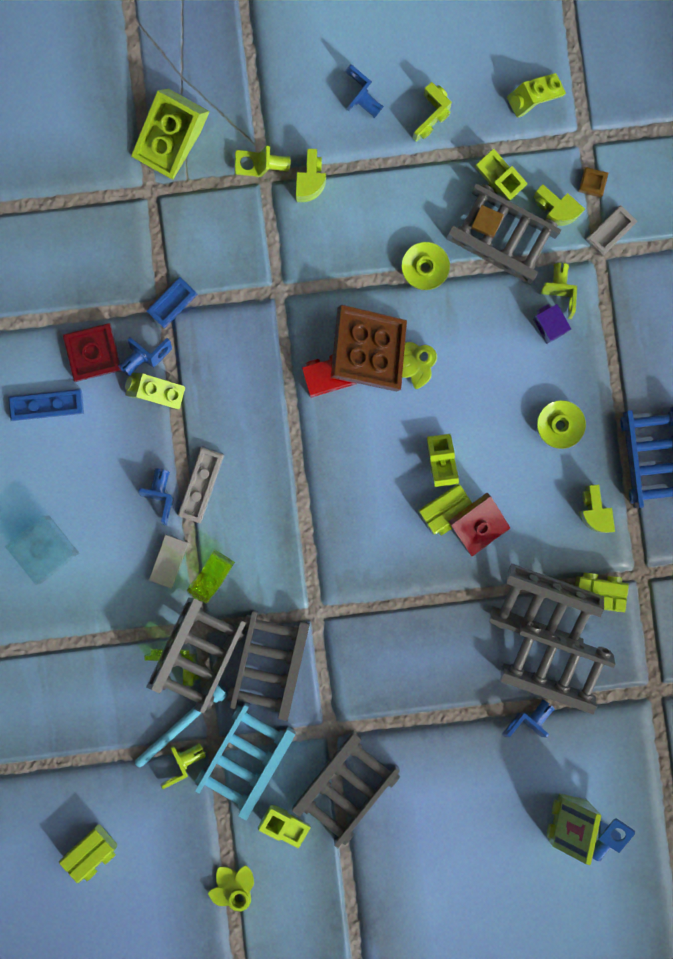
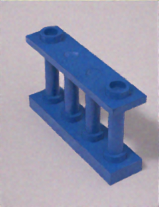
(628, 424)

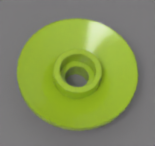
(428, 254)
(573, 422)

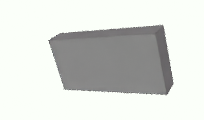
(611, 230)
(169, 561)

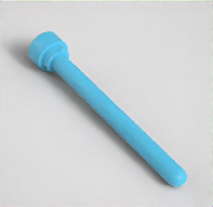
(219, 695)

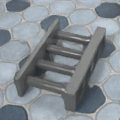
(504, 258)
(550, 588)
(182, 635)
(287, 681)
(556, 690)
(322, 785)

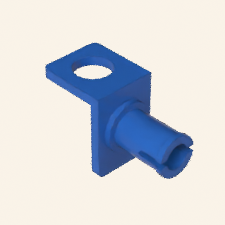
(364, 99)
(140, 355)
(158, 492)
(534, 721)
(610, 838)

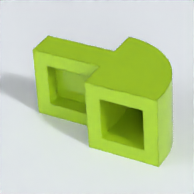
(501, 178)
(310, 184)
(561, 211)
(442, 460)
(596, 517)
(283, 826)

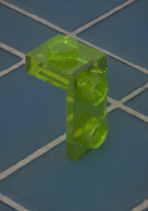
(211, 577)
(188, 677)

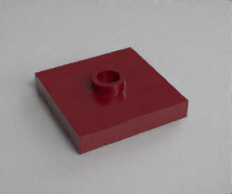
(92, 352)
(479, 524)

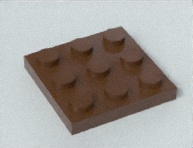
(368, 348)

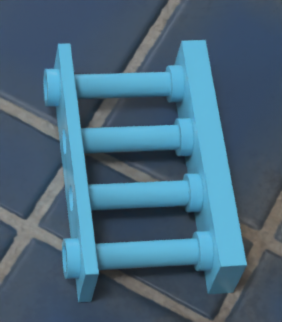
(257, 780)

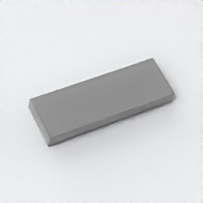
(200, 485)

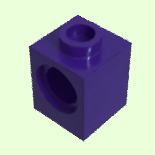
(551, 322)

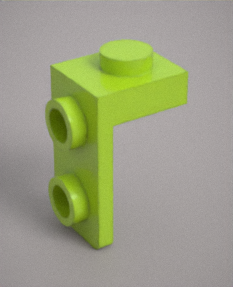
(535, 92)
(438, 98)
(154, 390)

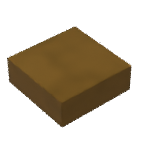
(593, 182)
(487, 221)

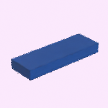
(46, 405)

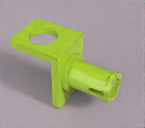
(261, 162)
(561, 288)
(184, 759)

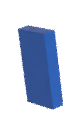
(172, 302)

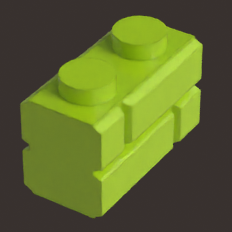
(443, 508)
(612, 589)
(88, 854)

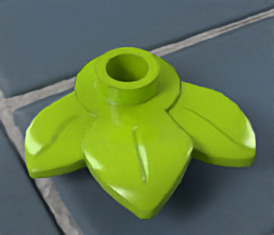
(414, 367)
(230, 885)

